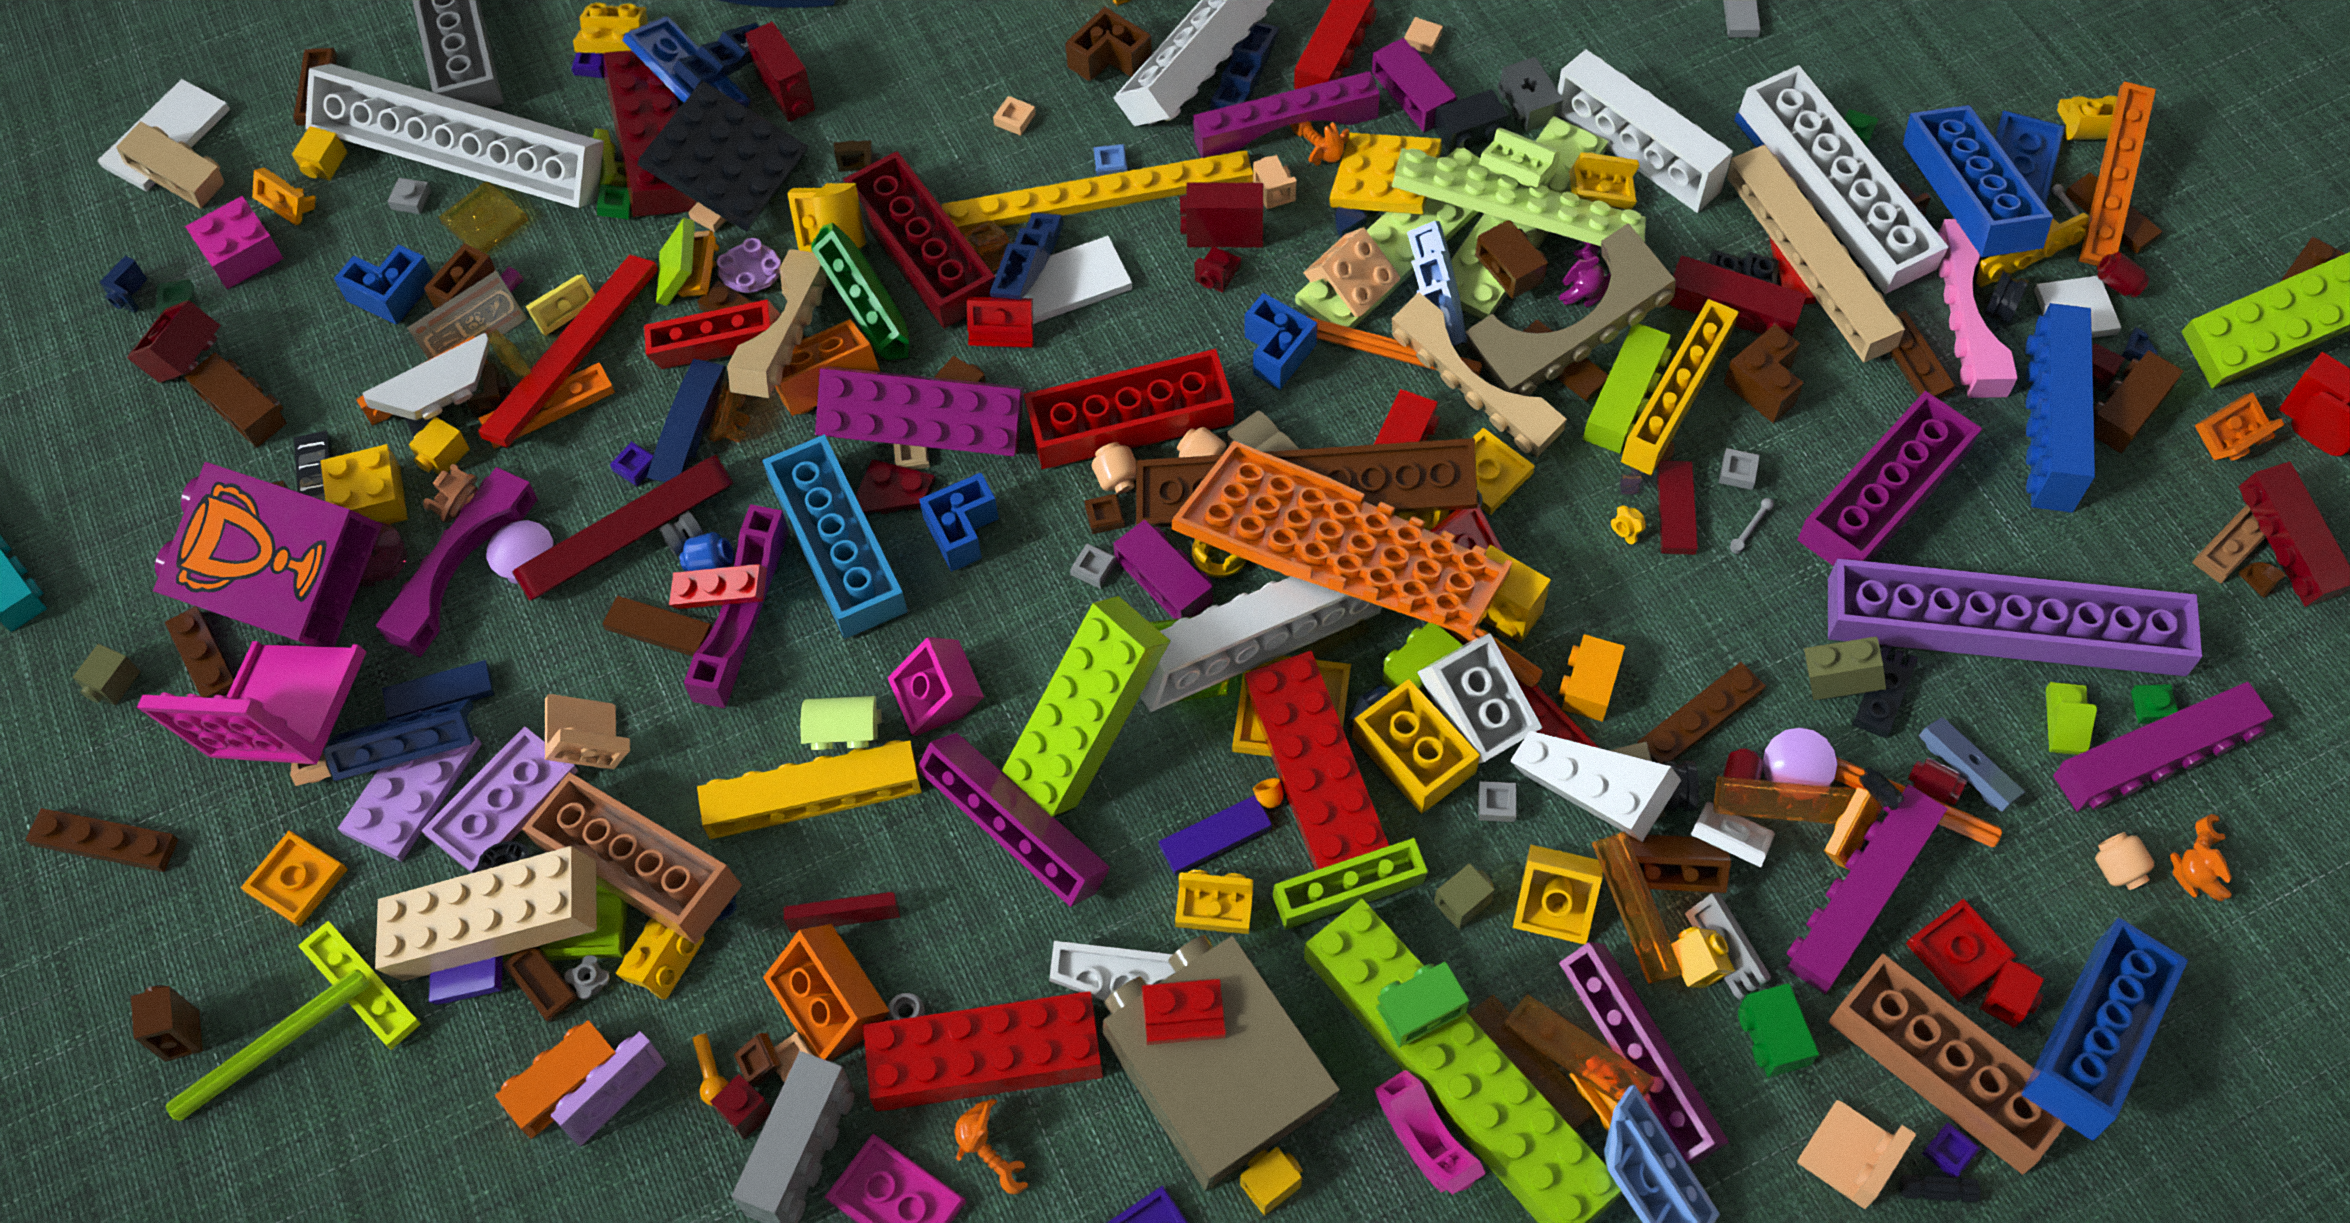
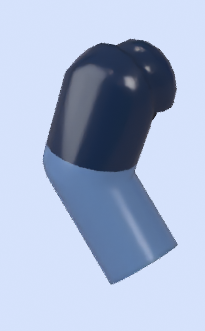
(1367, 700)

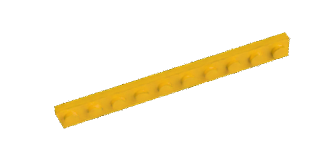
(1098, 191)

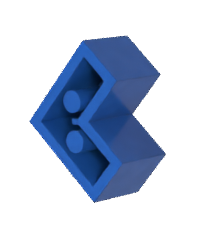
(386, 289)
(1282, 337)
(955, 514)

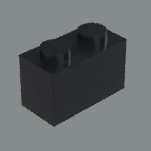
(1470, 120)

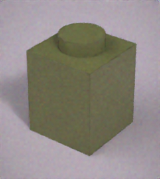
(105, 675)
(1464, 895)

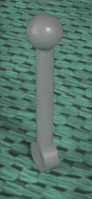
(2058, 190)
(1737, 545)

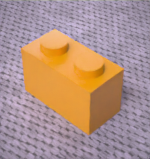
(1592, 677)

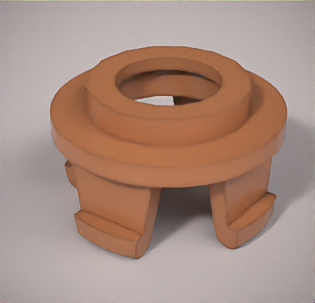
(455, 491)

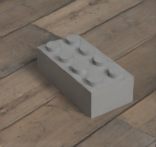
(794, 1141)

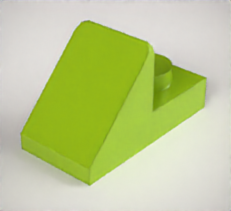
(2069, 718)

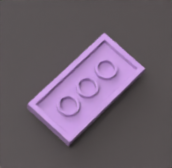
(404, 800)
(497, 800)

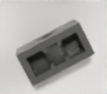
(1530, 94)

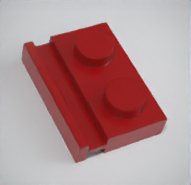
(1000, 322)
(1183, 1011)

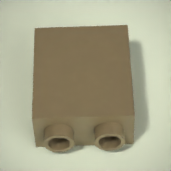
(1225, 1094)

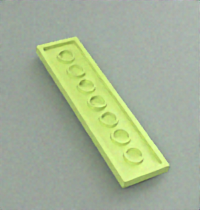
(1511, 200)
(1391, 236)
(1476, 286)

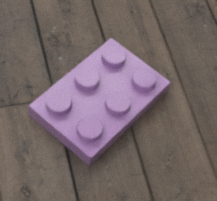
(608, 1088)

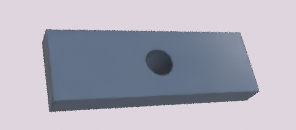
(1993, 784)

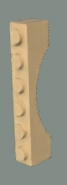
(760, 361)
(1526, 418)

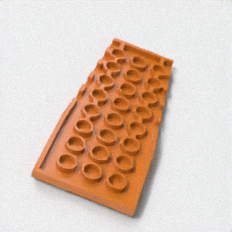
(1337, 540)

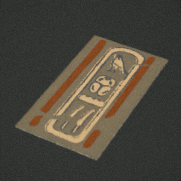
(471, 313)

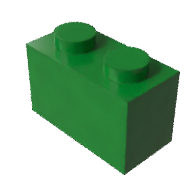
(1777, 1030)

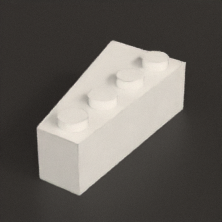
(1603, 782)

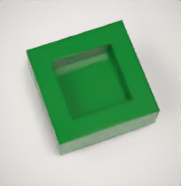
(1861, 124)
(613, 202)
(2153, 702)

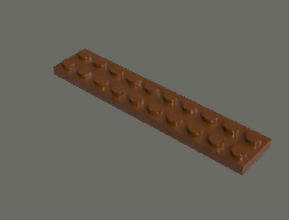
(1399, 474)

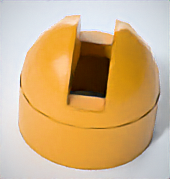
(1269, 792)

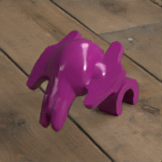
(1587, 278)

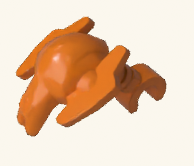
(1326, 148)
(2203, 865)
(972, 1134)

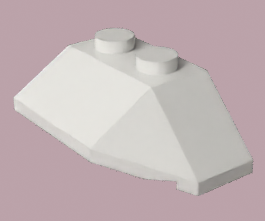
(433, 383)

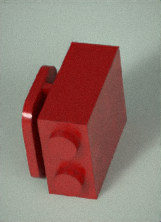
(2322, 405)

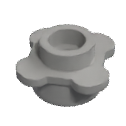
(588, 987)

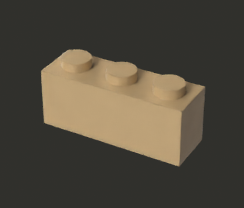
(171, 164)

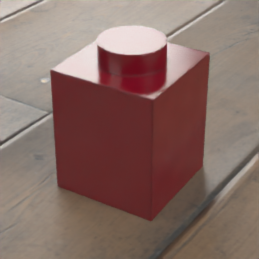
(741, 1106)

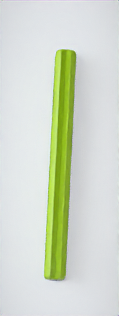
(267, 1045)

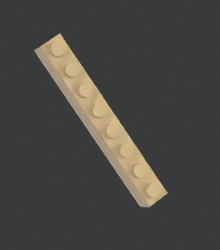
(1815, 253)

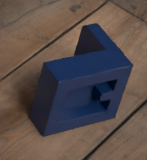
(123, 283)

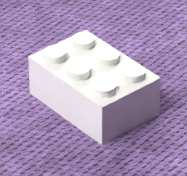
(1480, 697)

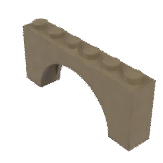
(1525, 359)

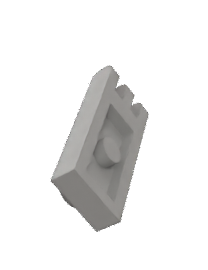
(1715, 915)

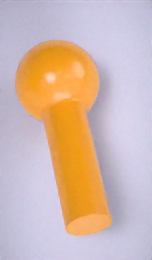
(712, 1081)

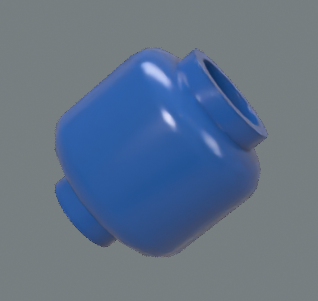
(706, 552)

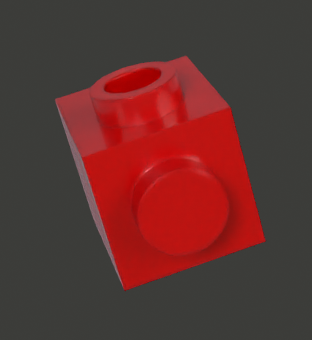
(2013, 993)

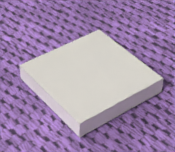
(2083, 293)
(1734, 835)

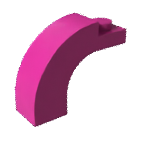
(1425, 1136)

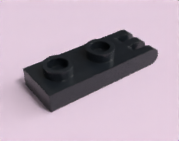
(1880, 707)

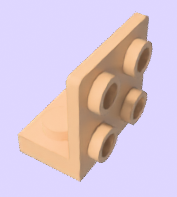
(1355, 271)
(582, 732)
(1854, 1153)

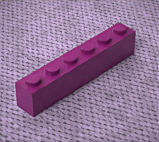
(2162, 747)
(1013, 819)
(1865, 889)
(1638, 1040)

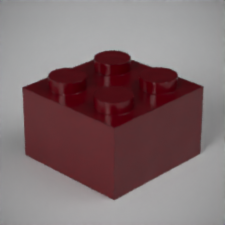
(175, 342)

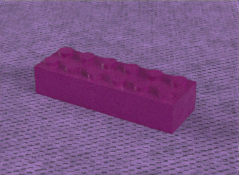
(919, 411)
(1890, 482)

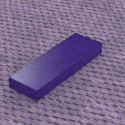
(1215, 835)

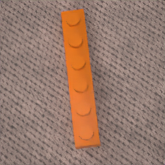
(2117, 172)

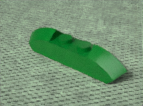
(862, 292)

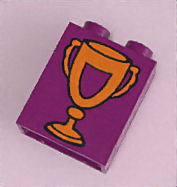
(266, 555)

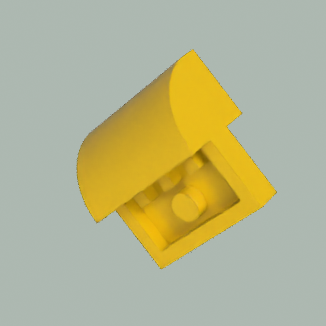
(606, 25)
(2087, 117)
(821, 206)

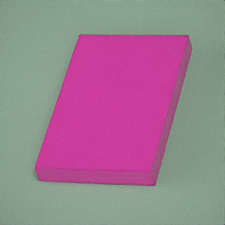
(892, 1189)

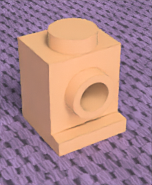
(1277, 182)

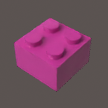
(234, 242)

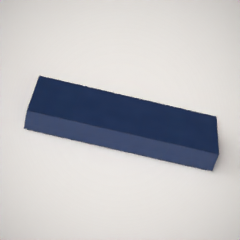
(438, 689)

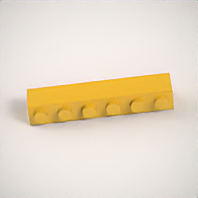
(1679, 387)
(808, 789)

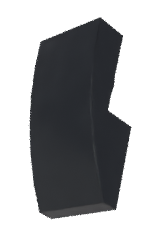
(1751, 265)

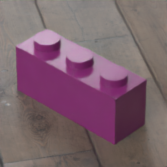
(1411, 82)
(1163, 571)

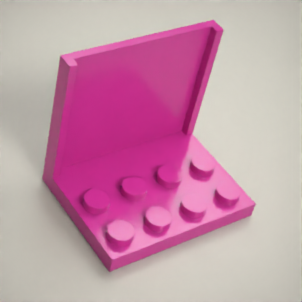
(274, 710)

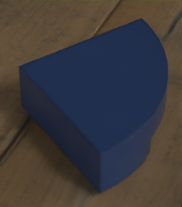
(1349, 220)
(2138, 345)

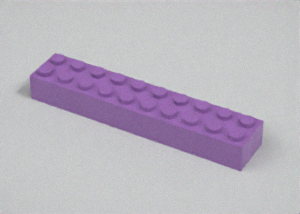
(2014, 617)

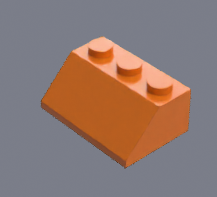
(835, 347)
(824, 991)

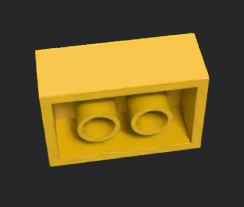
(1415, 746)

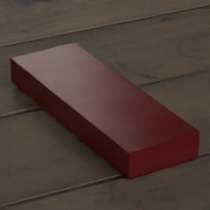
(1676, 507)
(842, 911)

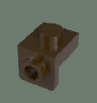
(854, 155)
(495, 388)

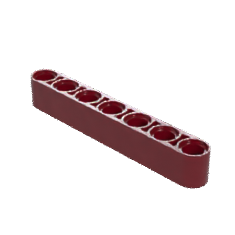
(622, 527)

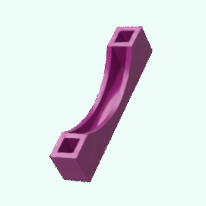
(1340, 100)
(415, 614)
(722, 653)

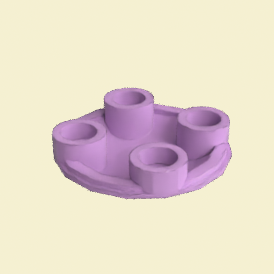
(749, 266)
(516, 545)
(1800, 757)

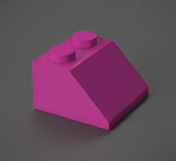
(935, 685)

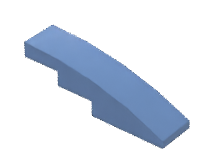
(1437, 277)

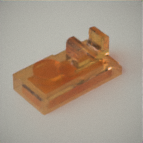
(727, 416)

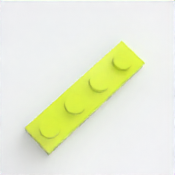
(377, 1003)

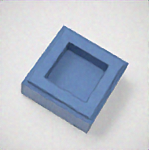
(1110, 159)

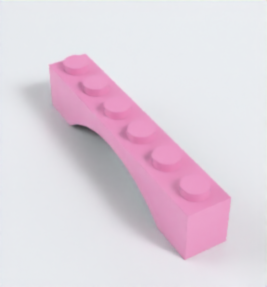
(1985, 361)

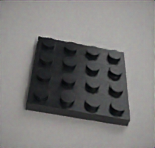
(723, 156)

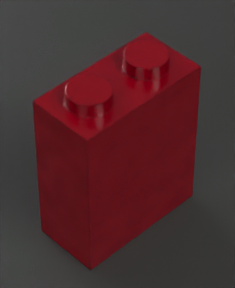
(780, 71)
(1222, 214)

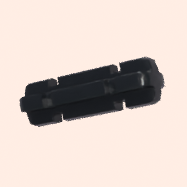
(1881, 788)
(1939, 1188)

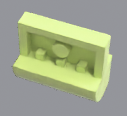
(1520, 158)
(839, 721)

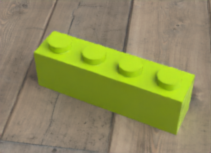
(1627, 387)
(1347, 882)

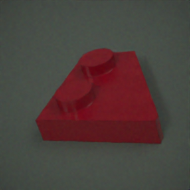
(892, 488)

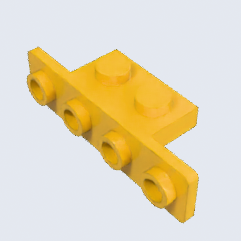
(2058, 238)

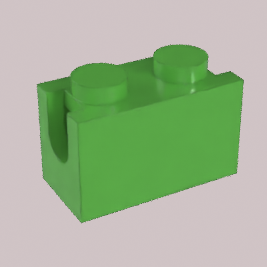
(1421, 1003)

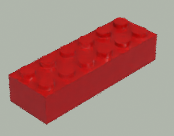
(1129, 408)
(1314, 761)
(982, 1051)

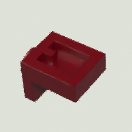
(1216, 269)
(2105, 366)

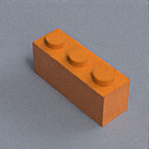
(554, 1074)

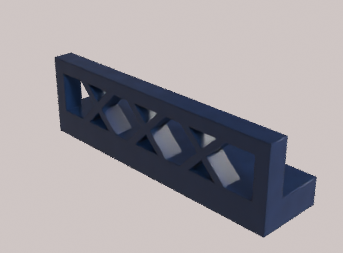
(399, 740)

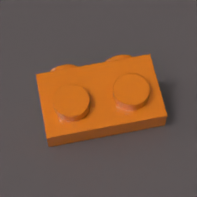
(2236, 428)

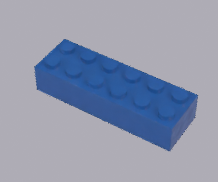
(1977, 181)
(2060, 408)
(2105, 1029)

